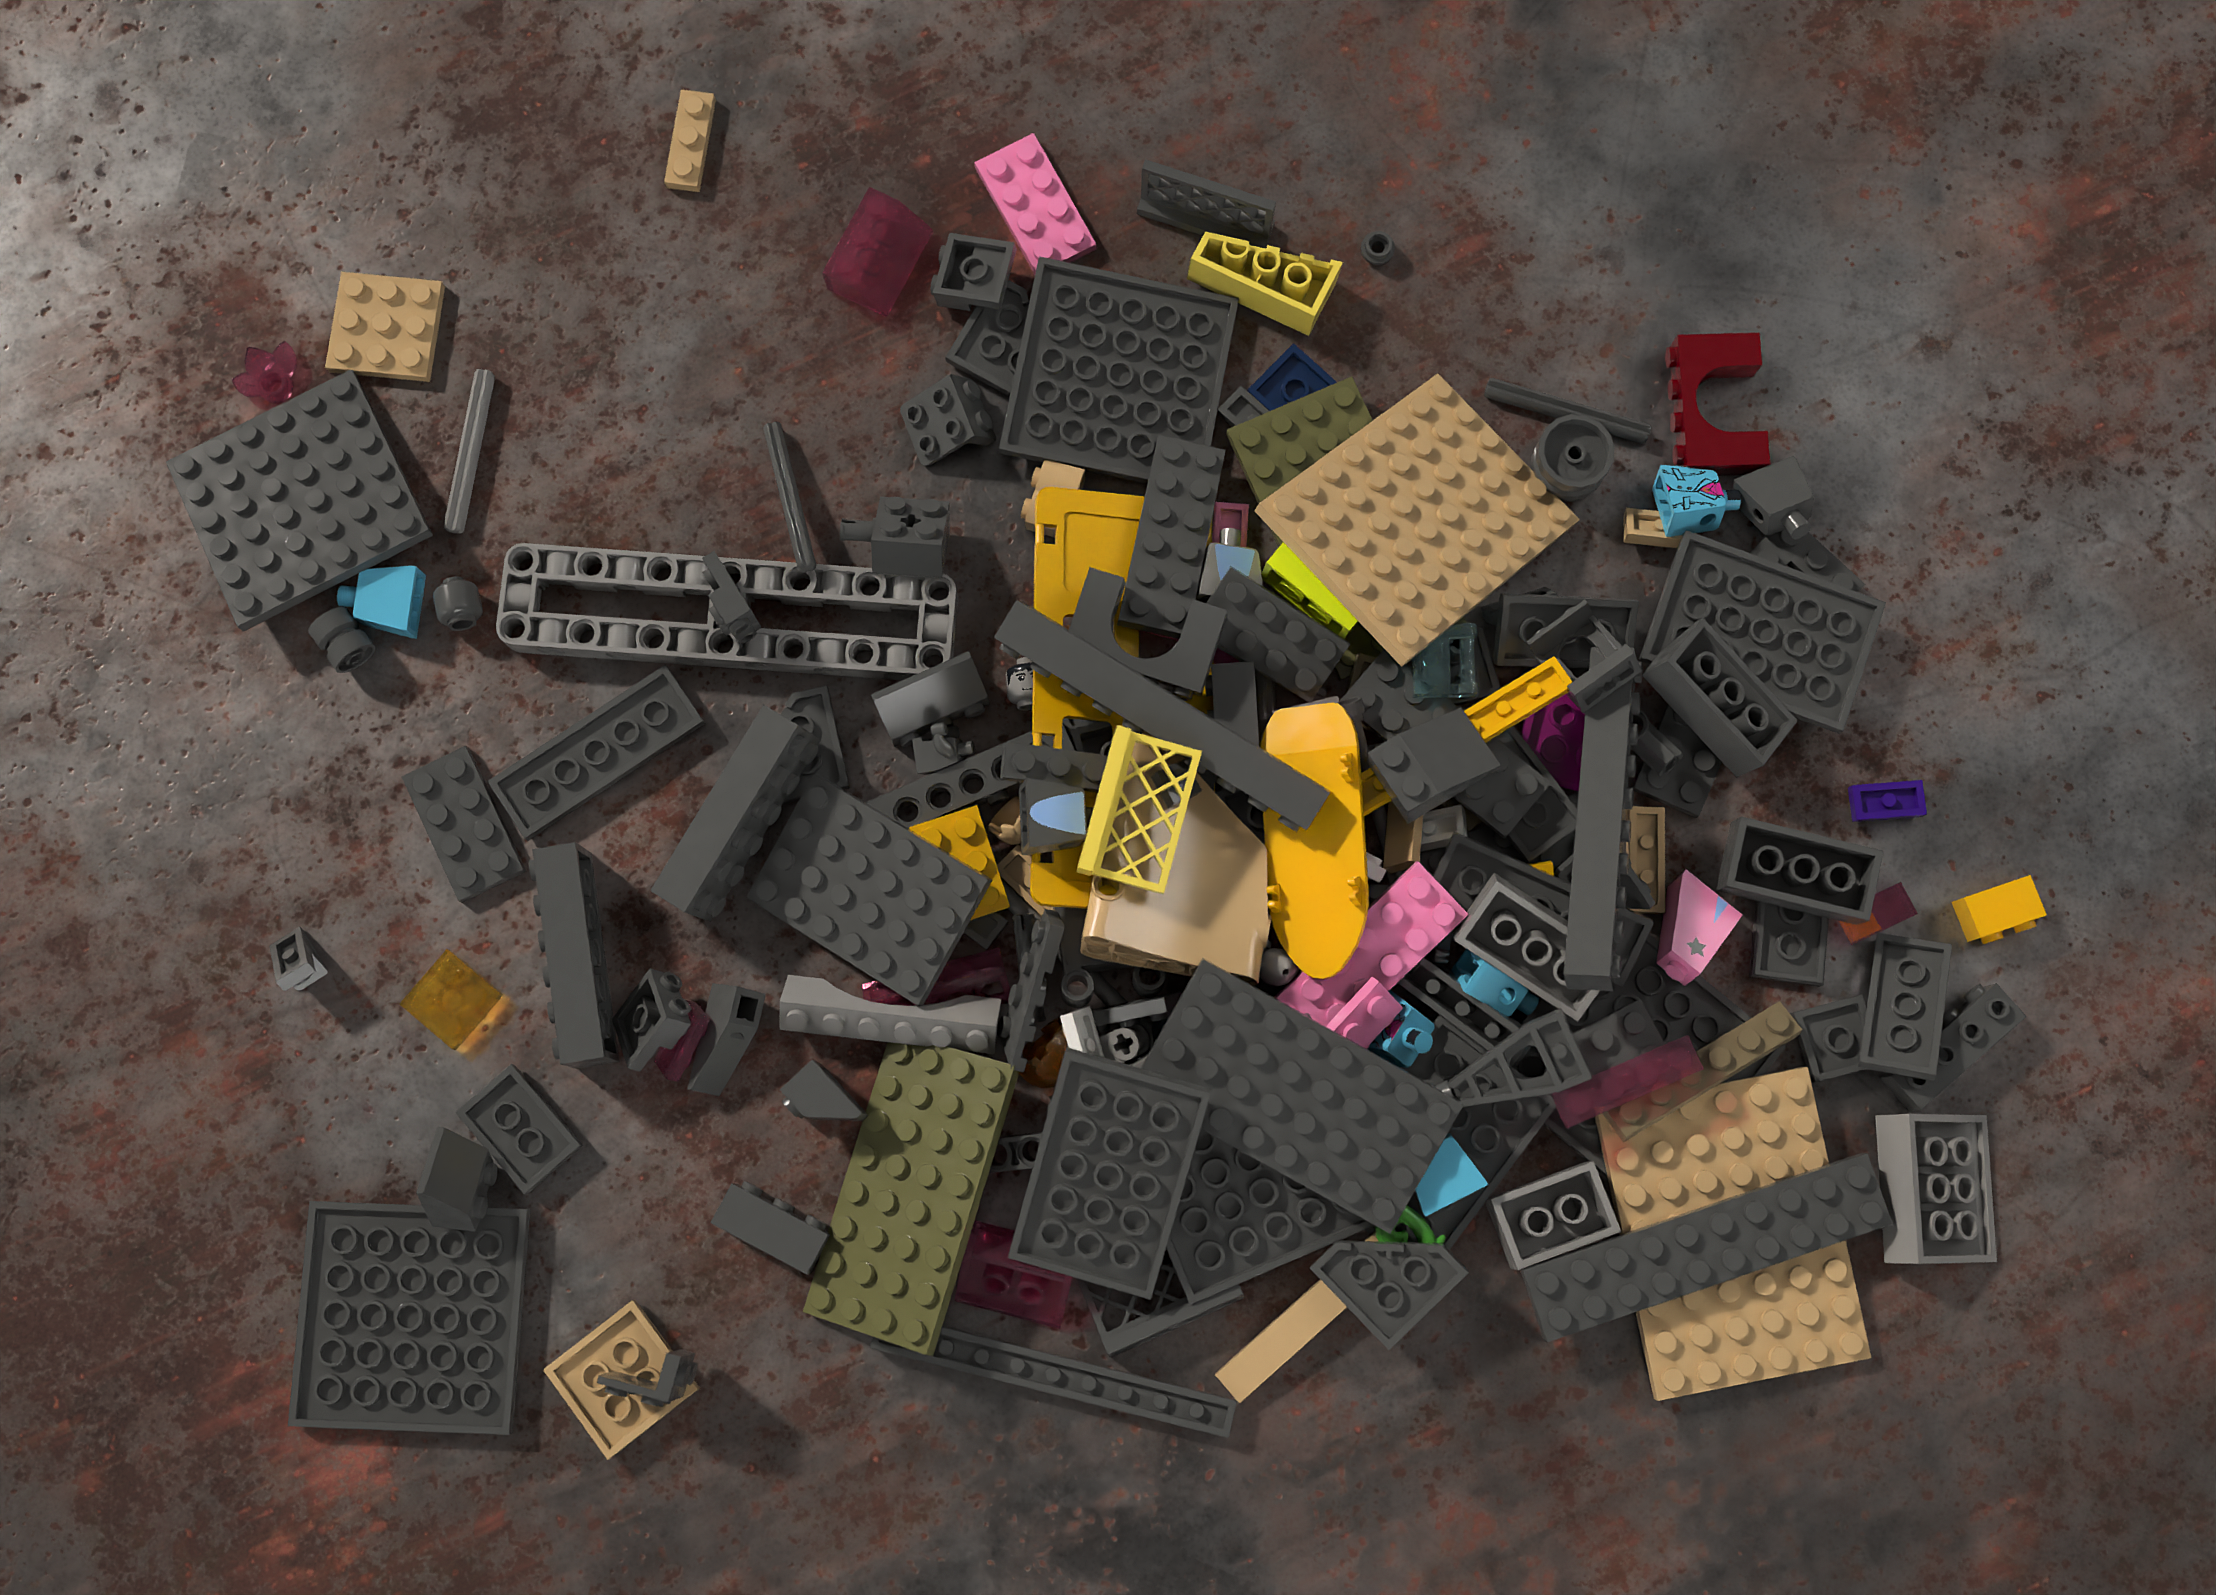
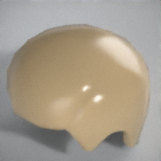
(1006, 823)

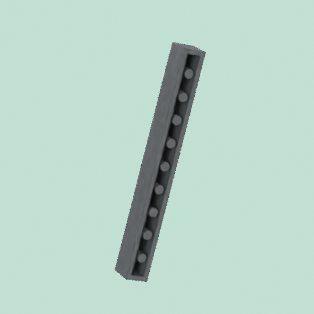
(1161, 714)
(1600, 838)

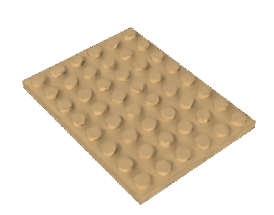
(1417, 518)
(1763, 1322)

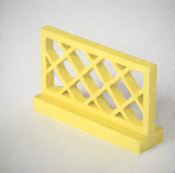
(1108, 799)

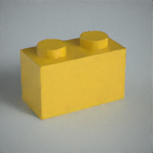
(1999, 908)

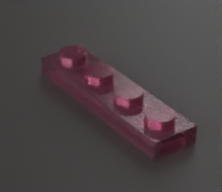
(1627, 1081)

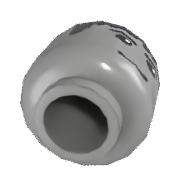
(1020, 684)

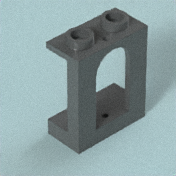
(1605, 677)

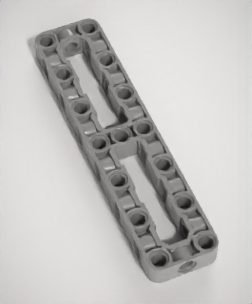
(699, 643)

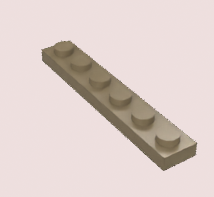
(1720, 1061)

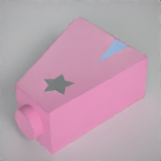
(1692, 927)

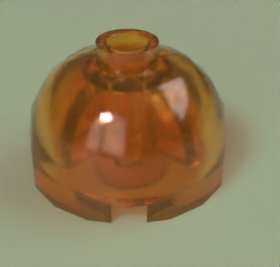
(1045, 1056)

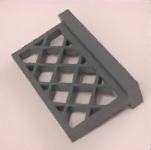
(1204, 208)
(1157, 1322)

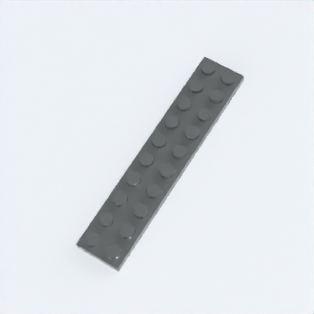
(1705, 1246)

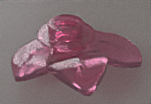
(265, 371)

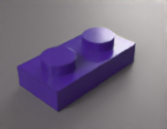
(1887, 801)

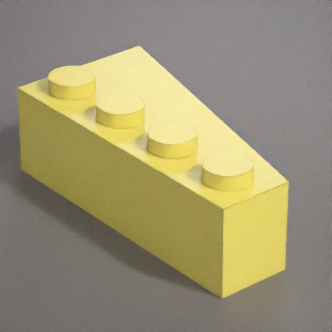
(1264, 279)

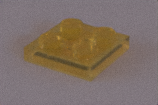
(451, 999)

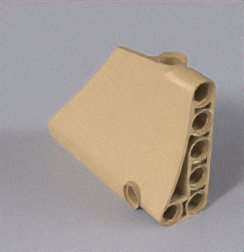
(1211, 897)

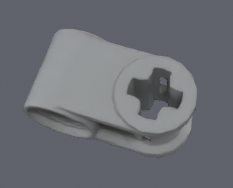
(1116, 1047)

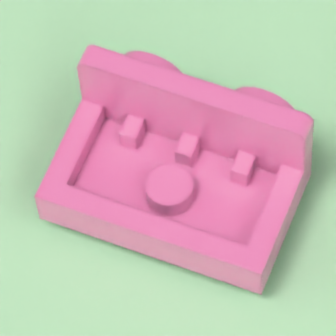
(1366, 1014)

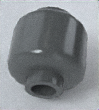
(457, 603)

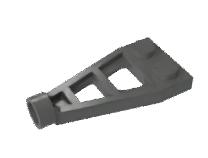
(1557, 1049)

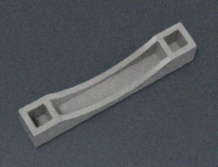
(820, 1008)

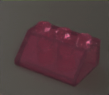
(876, 252)
(1007, 1285)

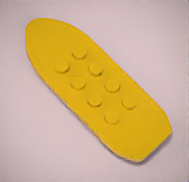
(1321, 872)

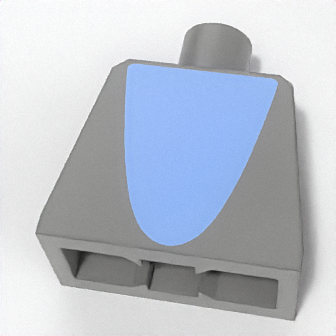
(1221, 556)

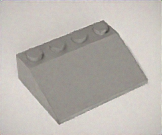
(1936, 1188)

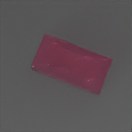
(675, 1061)

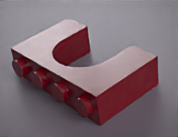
(1699, 444)

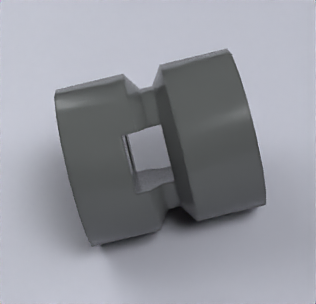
(340, 636)

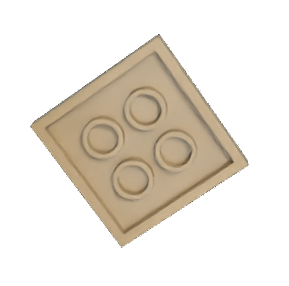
(385, 326)
(621, 1344)

